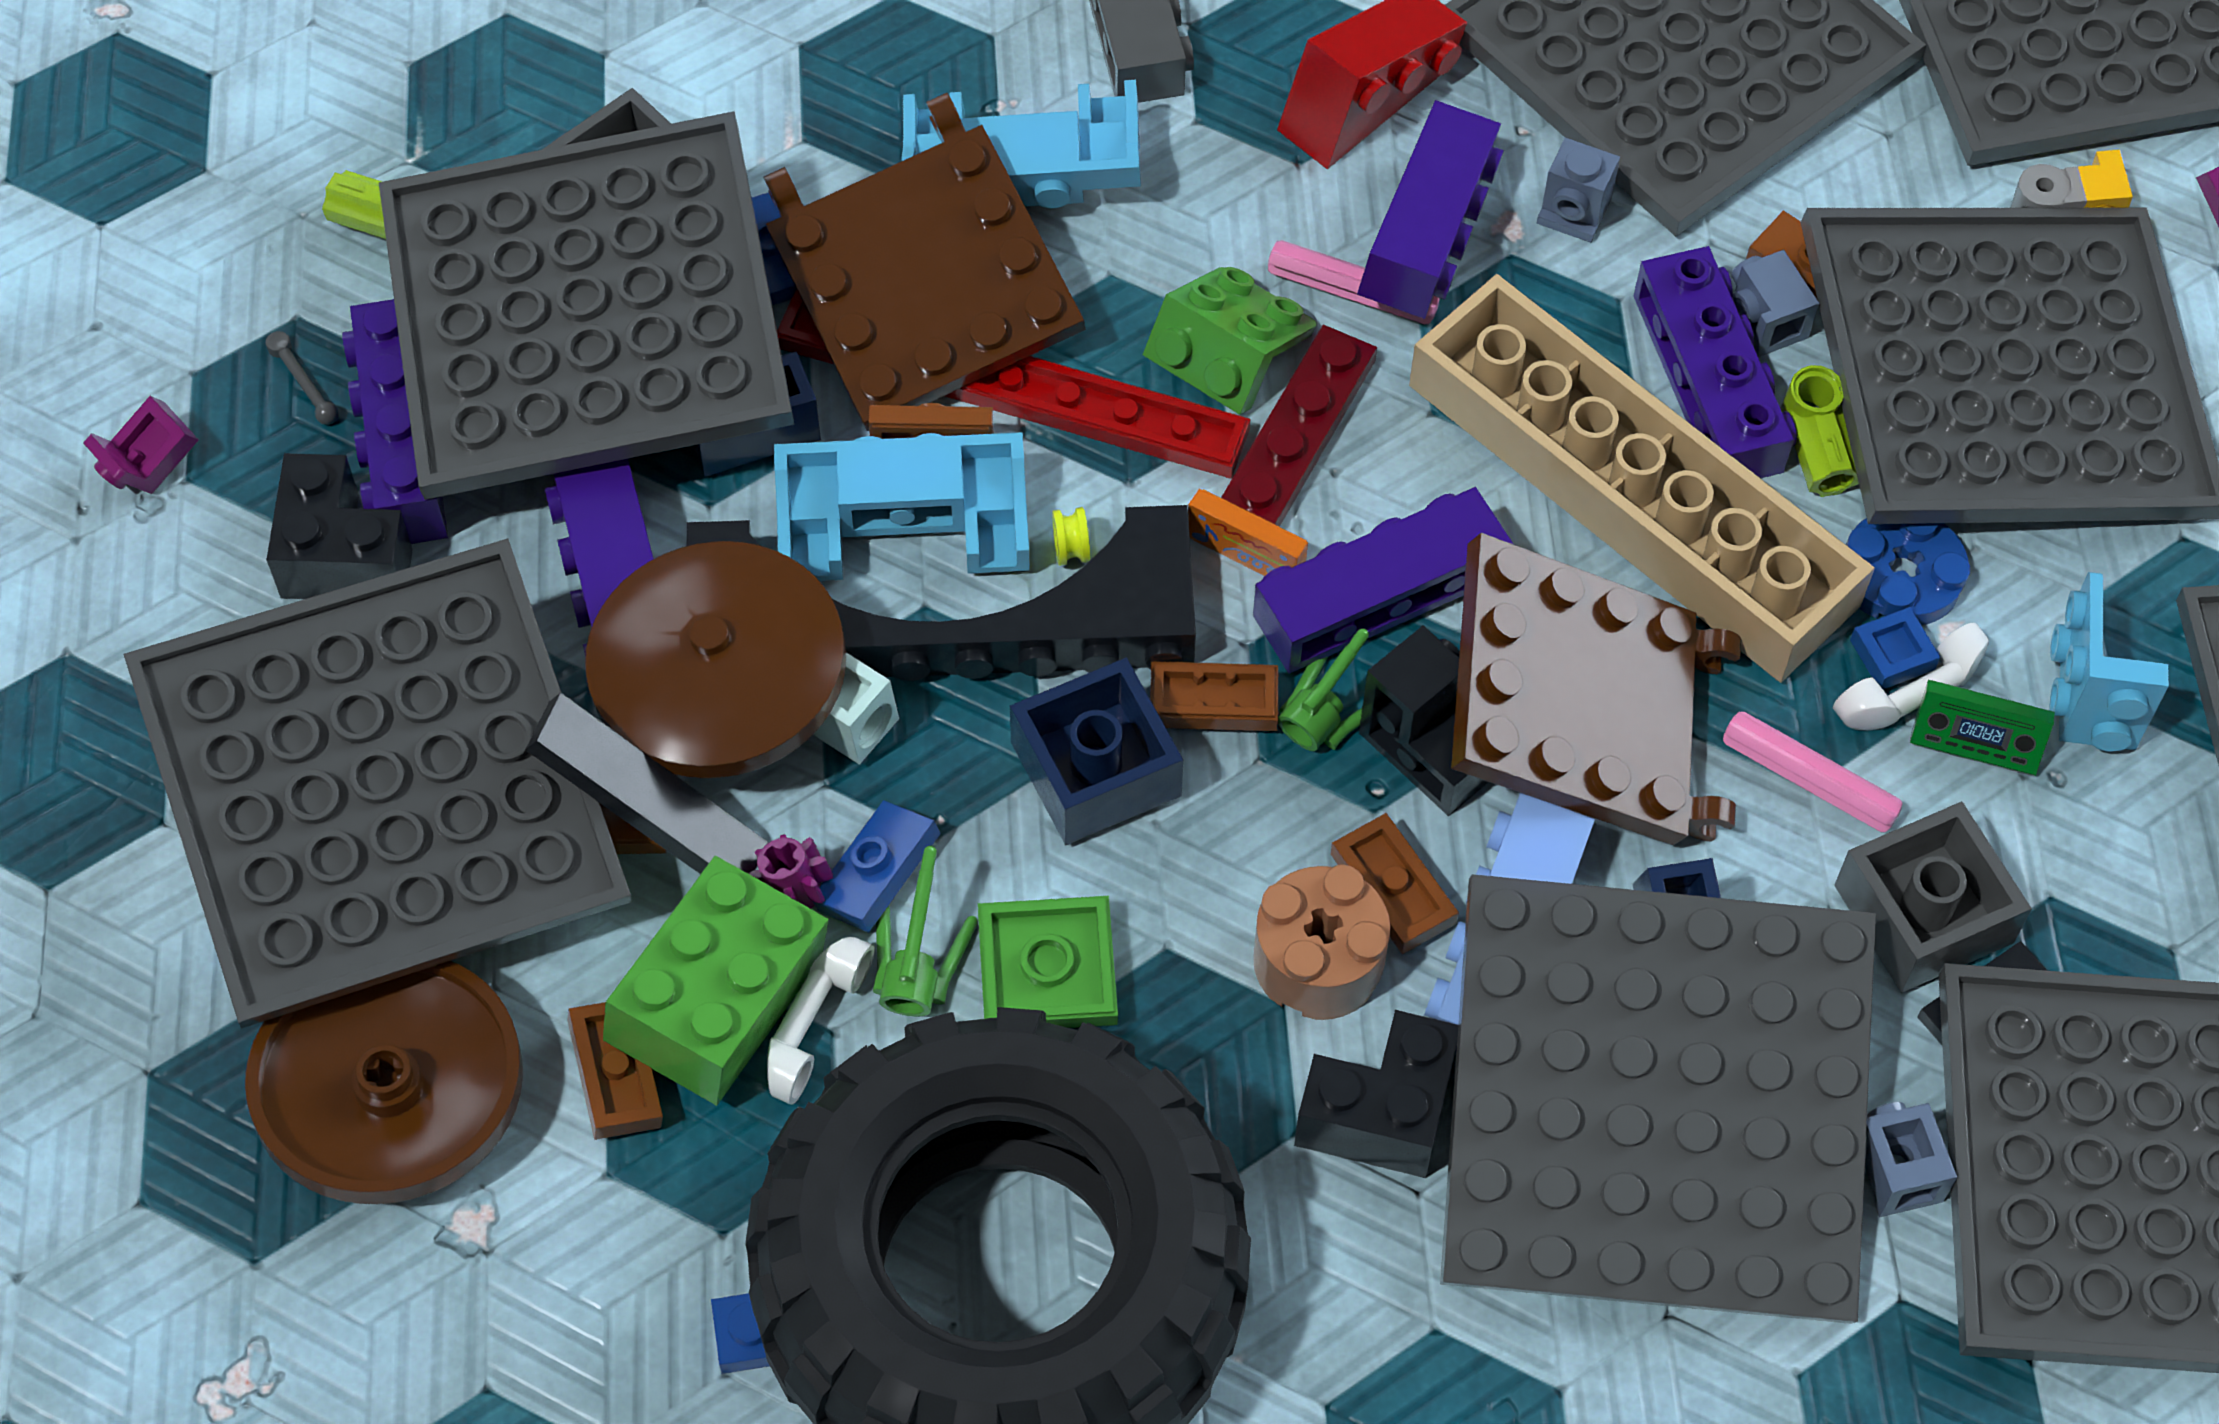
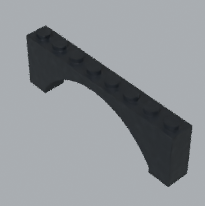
(1120, 605)

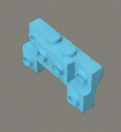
(1051, 153)
(903, 489)

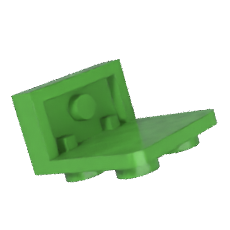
(1224, 335)

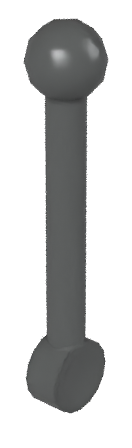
(280, 347)

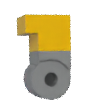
(2090, 186)

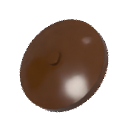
(716, 658)
(387, 1086)

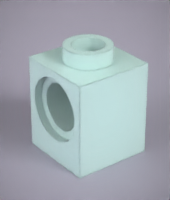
(861, 712)

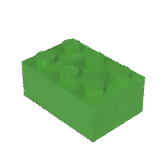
(714, 980)

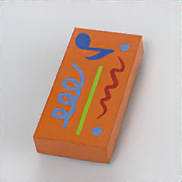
(1242, 535)

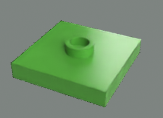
(1049, 959)

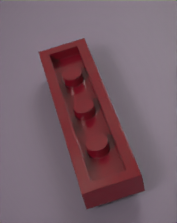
(1301, 425)

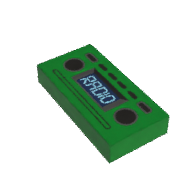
(1982, 727)

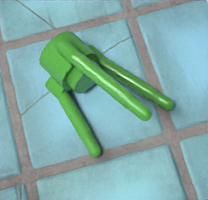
(1314, 710)
(909, 981)

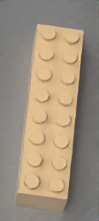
(1640, 476)

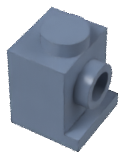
(1578, 189)
(1774, 301)
(1916, 1138)

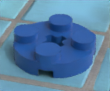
(1939, 571)

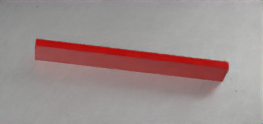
(1080, 405)

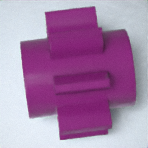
(793, 869)

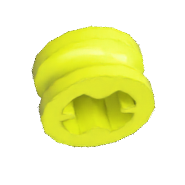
(1071, 536)

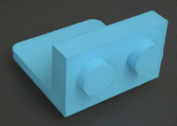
(2099, 696)

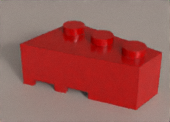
(1366, 73)

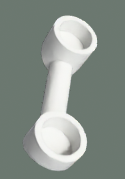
(1868, 706)
(840, 965)

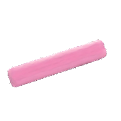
(1329, 276)
(1812, 771)

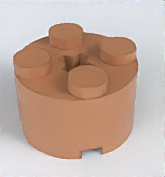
(1321, 941)

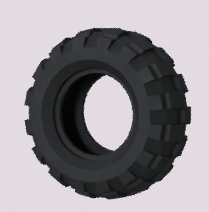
(980, 1101)

